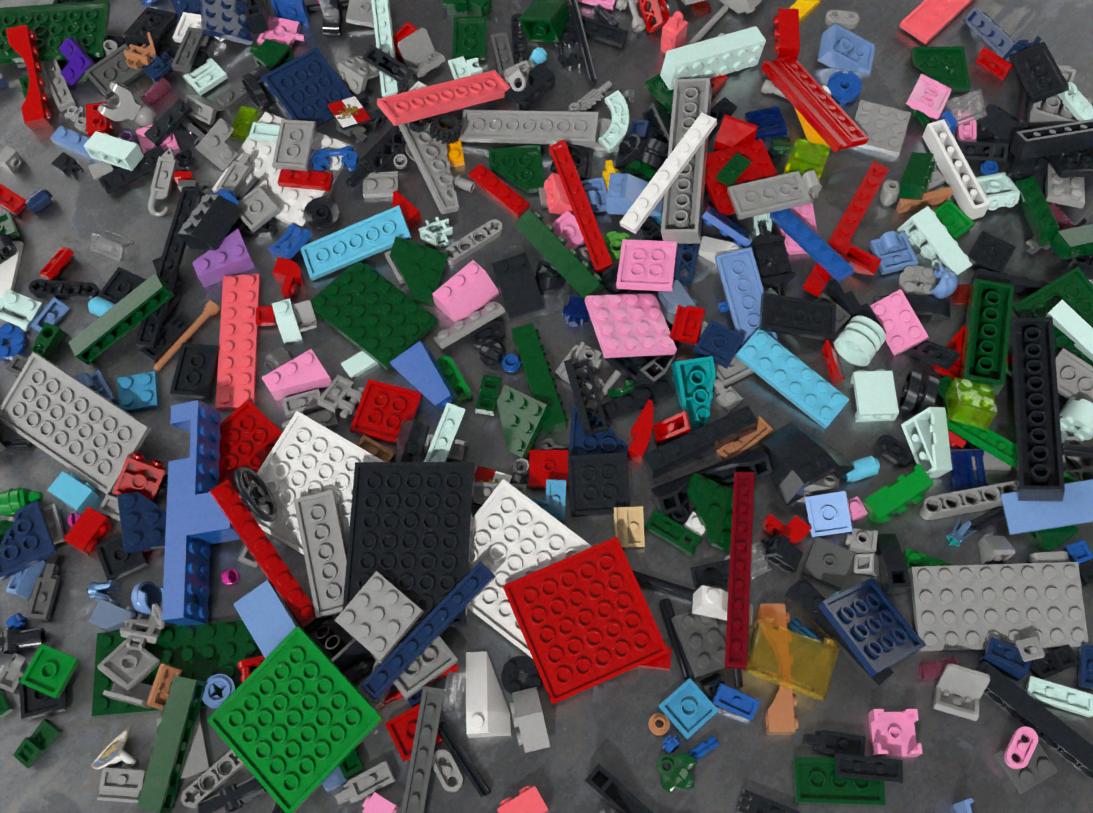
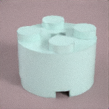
(1077, 418)

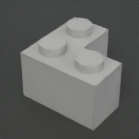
(214, 145)
(529, 718)

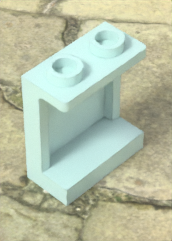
(875, 395)

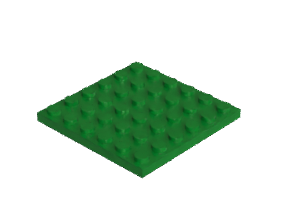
(294, 720)

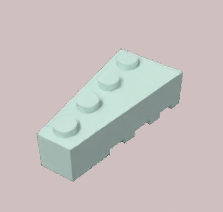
(935, 241)

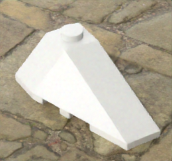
(485, 704)

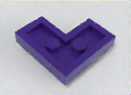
(78, 60)

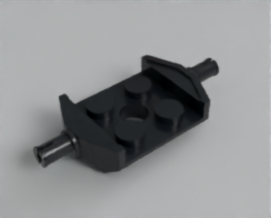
(772, 248)

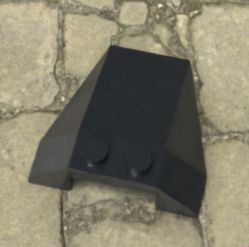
(644, 368)
(799, 461)

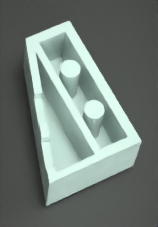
(930, 441)

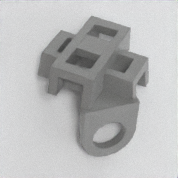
(518, 74)
(152, 626)

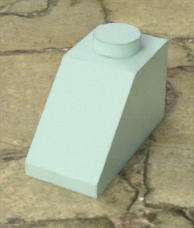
(287, 321)

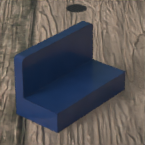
(1005, 659)

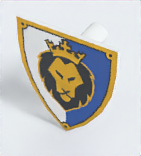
(114, 753)

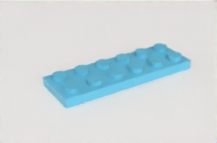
(354, 243)
(792, 378)

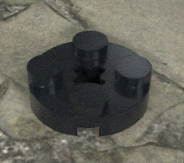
(513, 668)

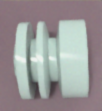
(860, 341)

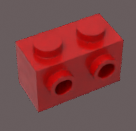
(96, 121)

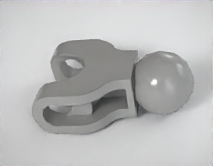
(127, 107)

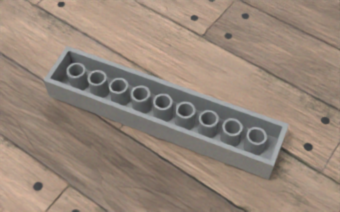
(686, 195)

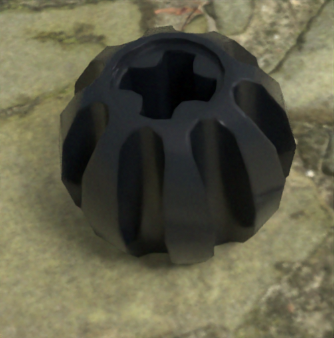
(492, 352)

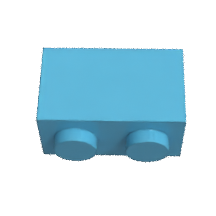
(72, 492)

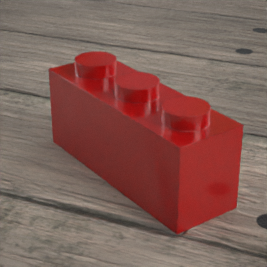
(787, 32)

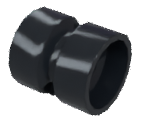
(654, 153)

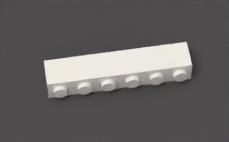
(955, 169)

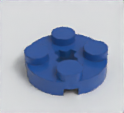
(843, 95)
(17, 340)

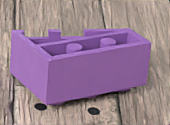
(227, 260)

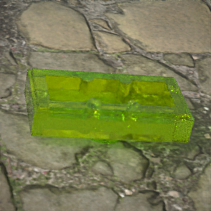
(243, 122)

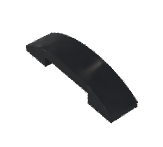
(926, 305)

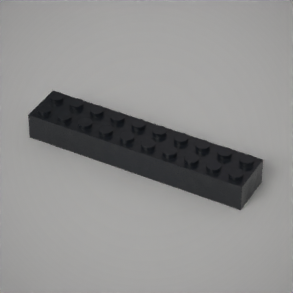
(1036, 410)

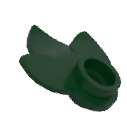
(679, 772)

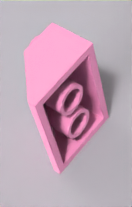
(465, 292)

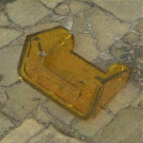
(791, 659)

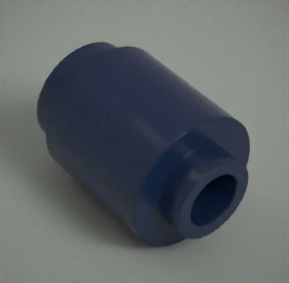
(39, 200)

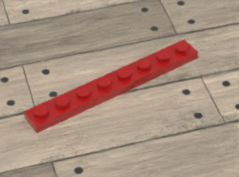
(581, 206)
(264, 553)

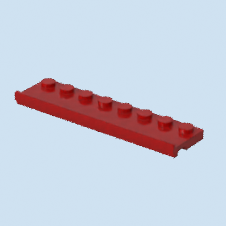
(814, 103)

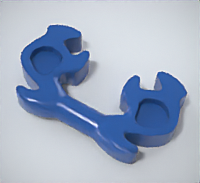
(349, 158)

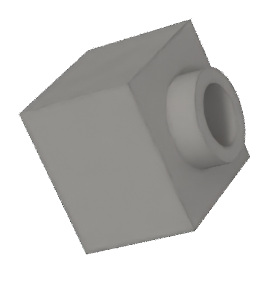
(10, 159)

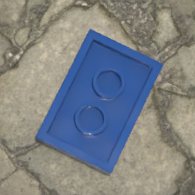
(727, 226)

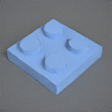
(829, 513)

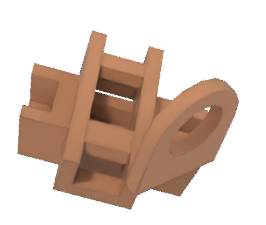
(138, 56)

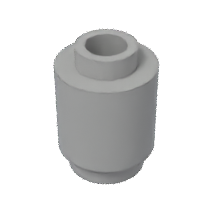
(889, 192)

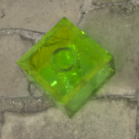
(807, 157)
(971, 403)

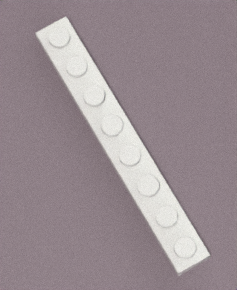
(668, 173)

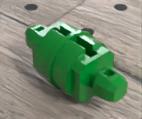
(17, 498)

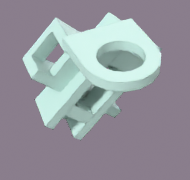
(433, 238)

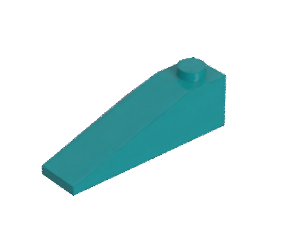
(694, 388)

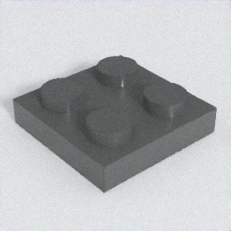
(1037, 770)

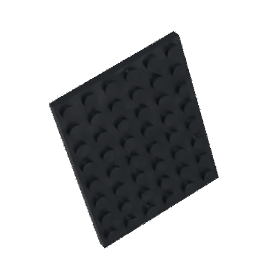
(411, 529)

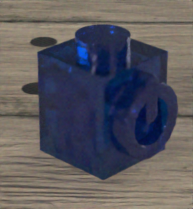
(576, 312)

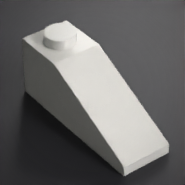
(712, 247)
(713, 603)

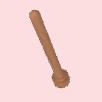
(209, 310)

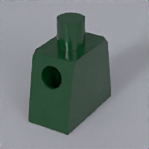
(271, 54)
(1050, 539)

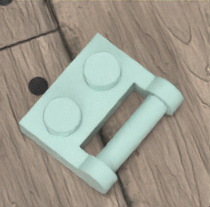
(205, 77)
(20, 305)

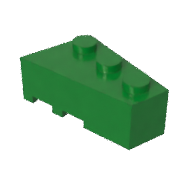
(898, 495)

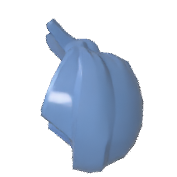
(946, 282)
(145, 595)

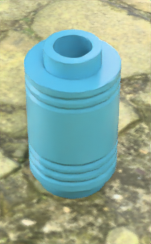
(99, 306)
(863, 468)

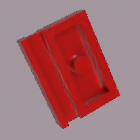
(687, 324)

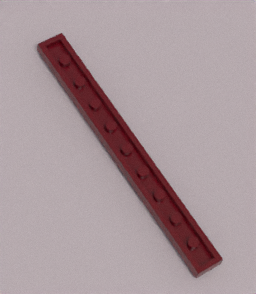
(740, 571)

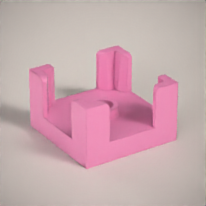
(893, 733)

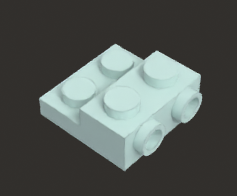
(999, 190)

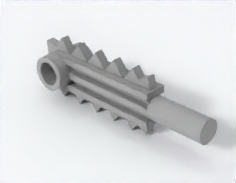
(589, 99)

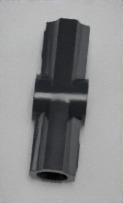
(16, 640)
(232, 797)

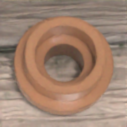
(655, 730)

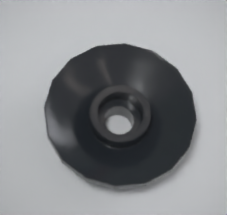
(319, 207)

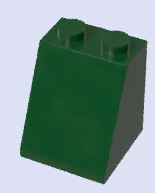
(545, 20)

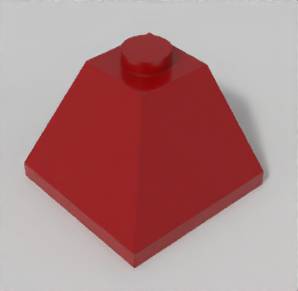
(734, 133)

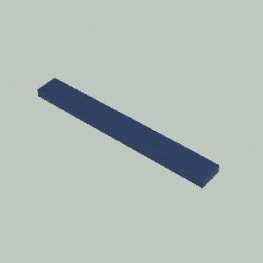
(427, 631)

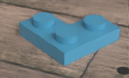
(555, 498)

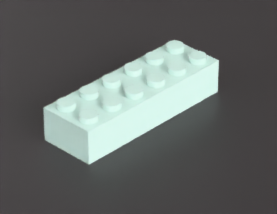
(713, 56)

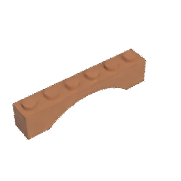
(780, 714)

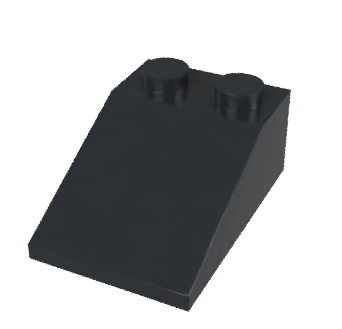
(517, 285)
(336, 642)

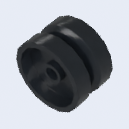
(256, 89)
(918, 391)

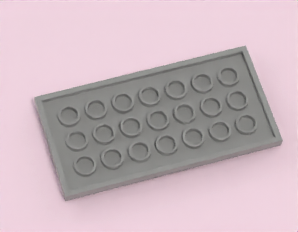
(72, 422)
(1010, 602)

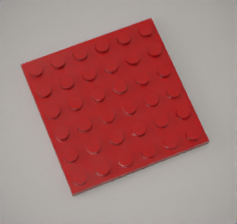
(585, 620)

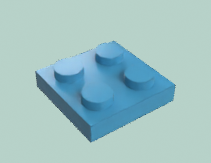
(138, 392)
(688, 708)

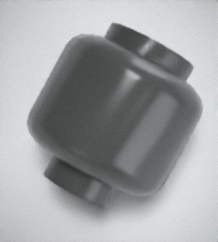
(277, 358)

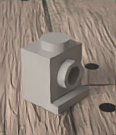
(595, 356)
(857, 546)

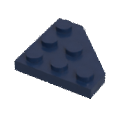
(599, 443)
(141, 523)
(26, 541)

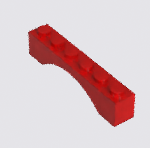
(35, 105)

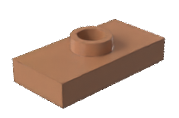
(160, 688)

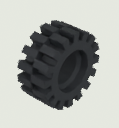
(442, 134)

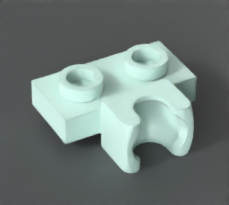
(461, 69)

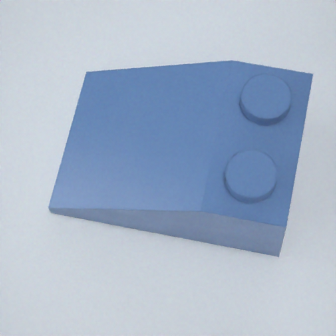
(845, 50)
(624, 191)

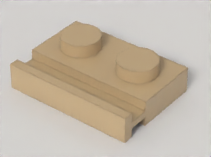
(629, 526)

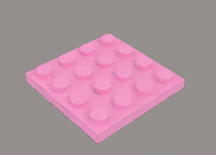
(630, 325)

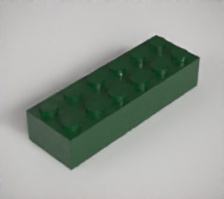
(987, 333)

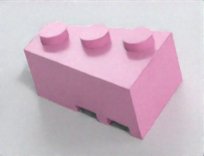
(297, 376)

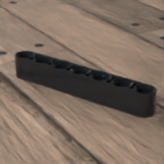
(1042, 721)

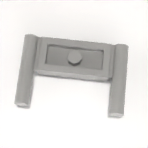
(601, 387)

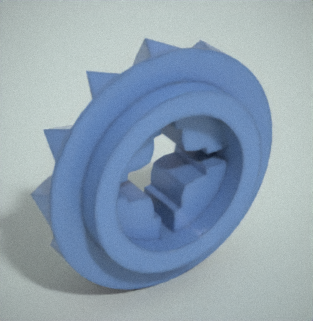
(221, 681)

